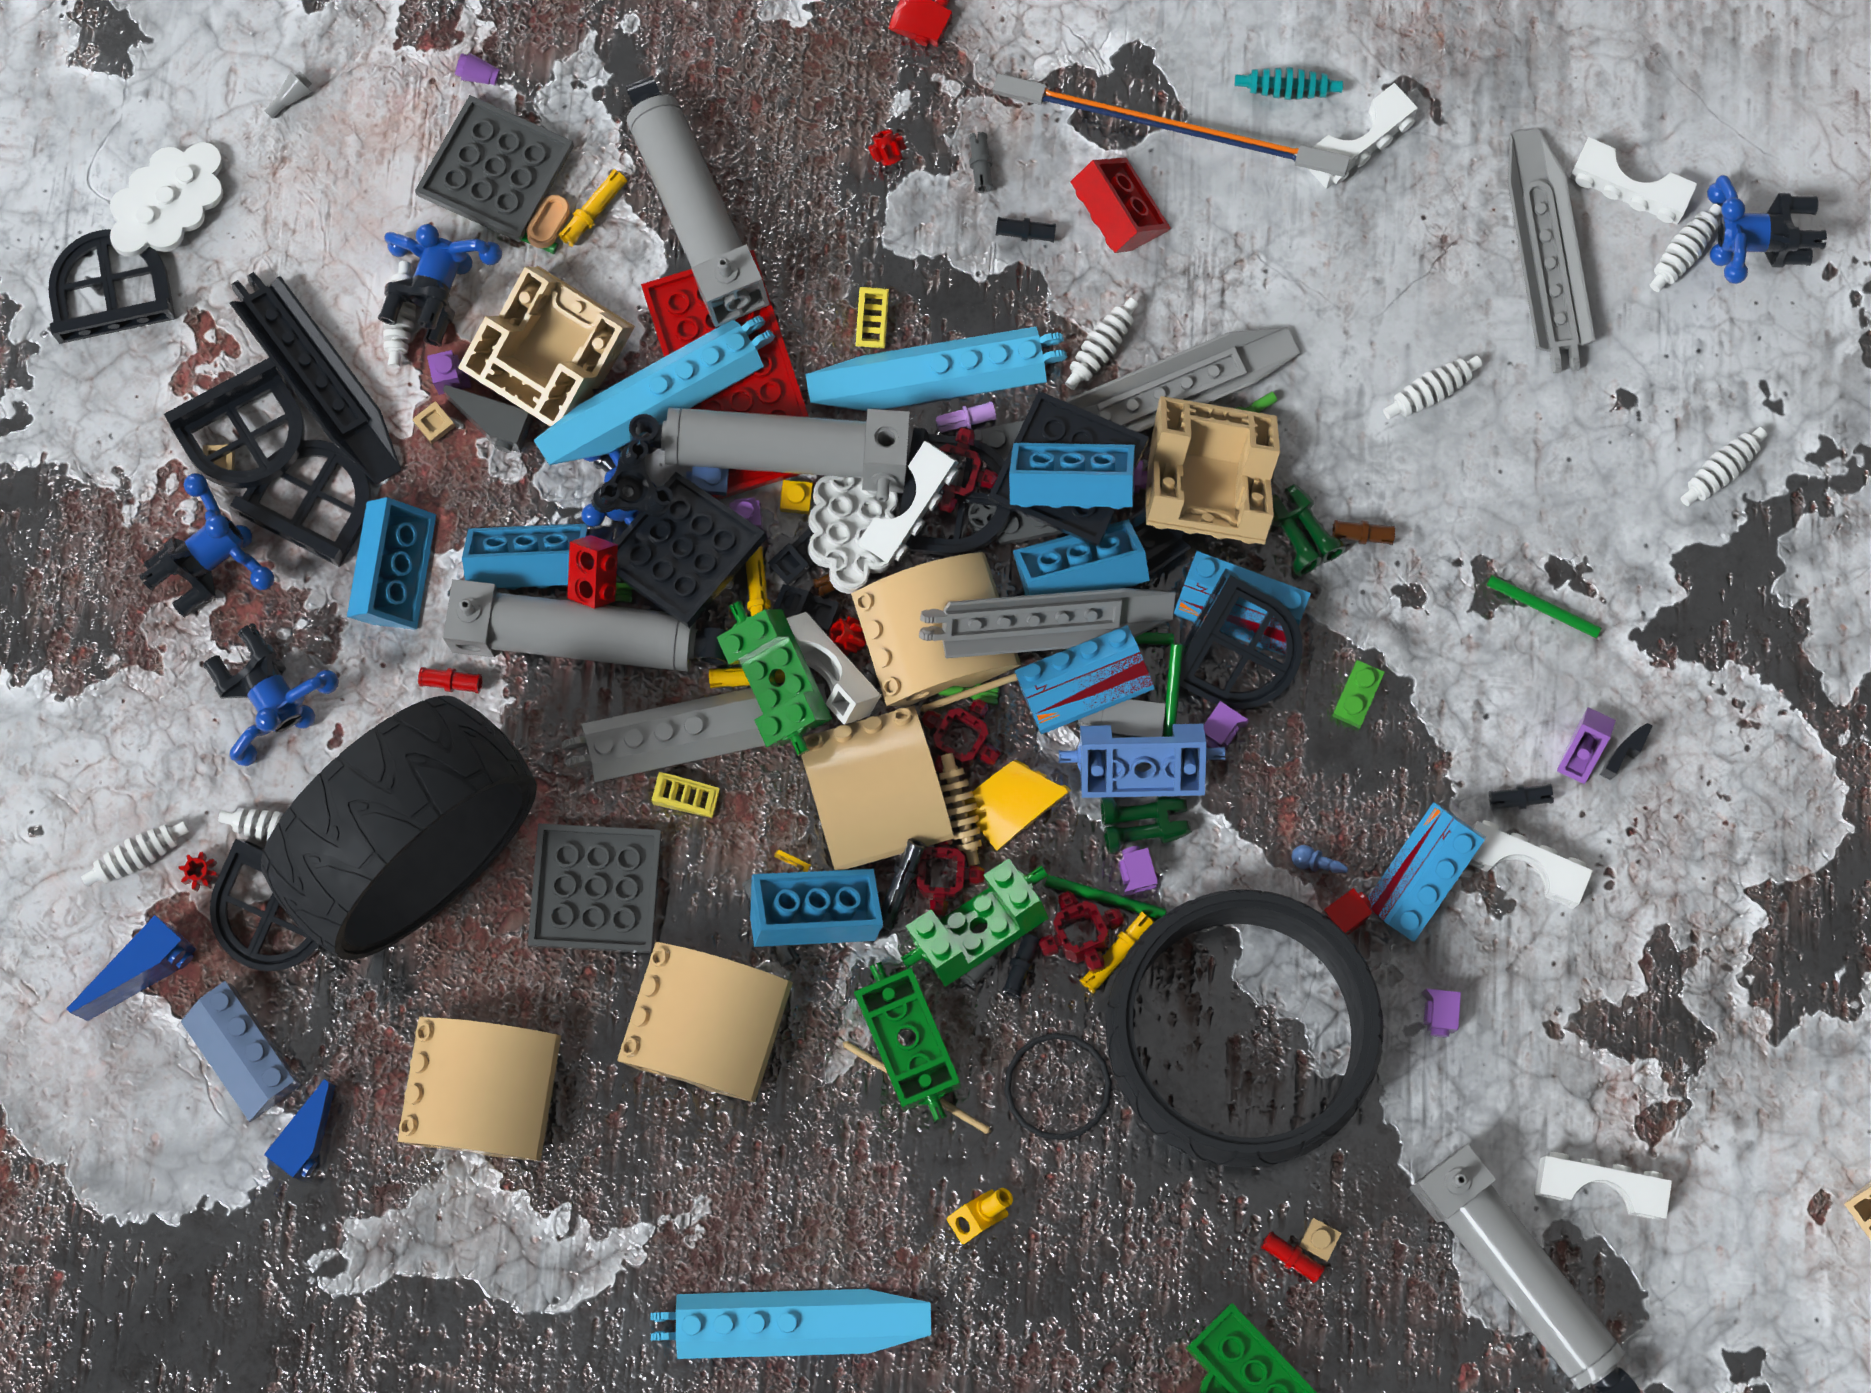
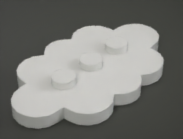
(166, 199)
(838, 523)

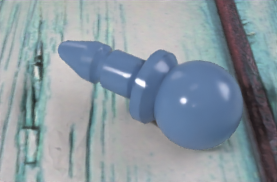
(1305, 857)

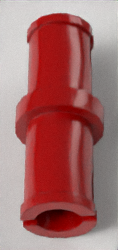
(450, 680)
(1292, 1257)

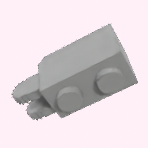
(1130, 719)

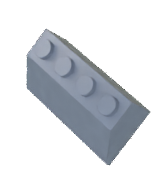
(239, 1051)

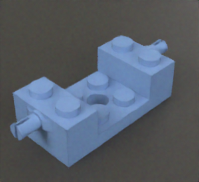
(1110, 763)

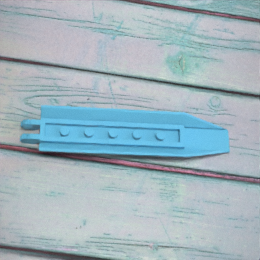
(936, 371)
(674, 381)
(792, 1323)

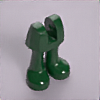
(1306, 556)
(1167, 831)

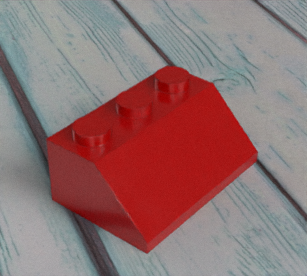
(1119, 204)

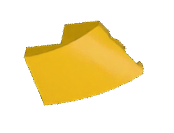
(1013, 801)

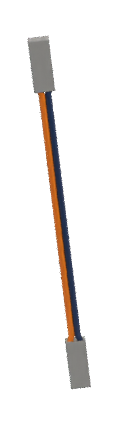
(1306, 156)

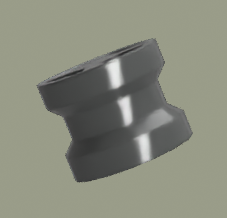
(982, 512)

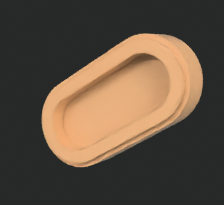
(548, 221)

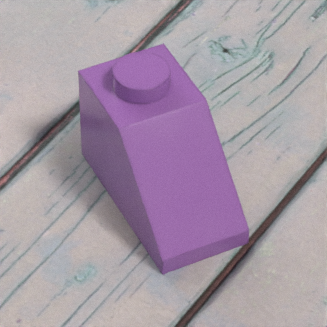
(1586, 745)

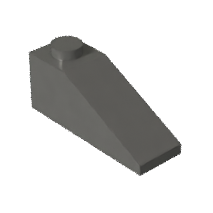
(497, 421)

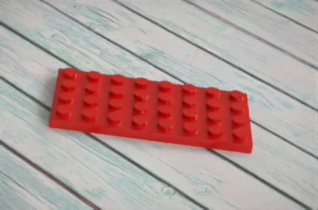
(683, 317)

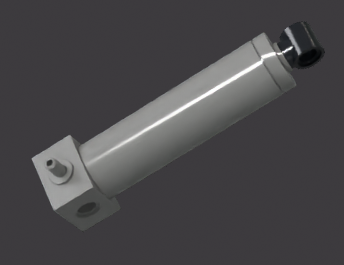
(717, 257)
(784, 444)
(488, 621)
(1545, 1300)

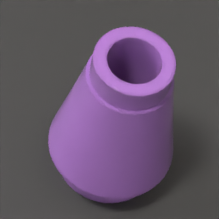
(476, 70)

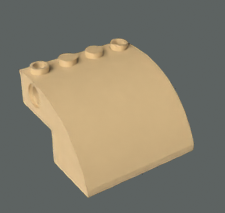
(546, 346)
(1212, 470)
(891, 623)
(875, 788)
(705, 1021)
(479, 1088)

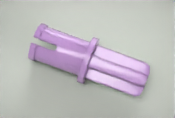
(966, 417)

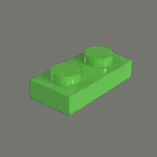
(1358, 694)

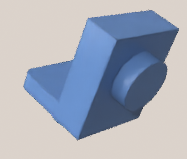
(711, 480)

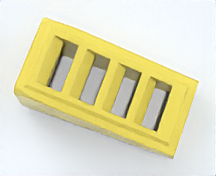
(872, 293)
(676, 781)

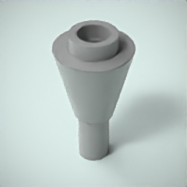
(292, 90)

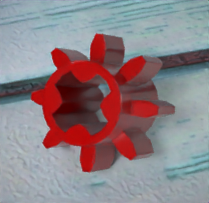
(887, 147)
(848, 635)
(207, 871)

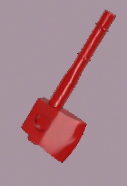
(921, 20)

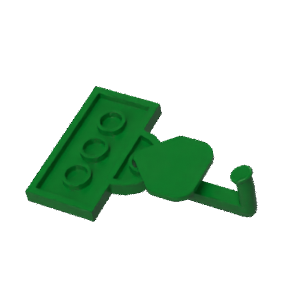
(1242, 1359)

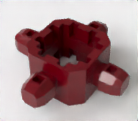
(987, 478)
(977, 711)
(973, 875)
(1071, 913)

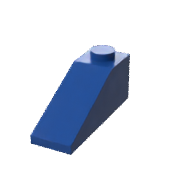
(303, 1136)

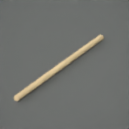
(970, 692)
(945, 1104)

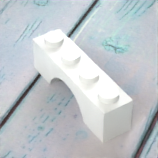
(1389, 114)
(1599, 170)
(931, 471)
(851, 693)
(1562, 878)
(1643, 1194)

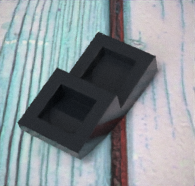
(793, 559)
(797, 601)
(1631, 747)

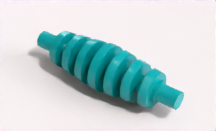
(1288, 83)

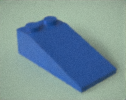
(143, 962)

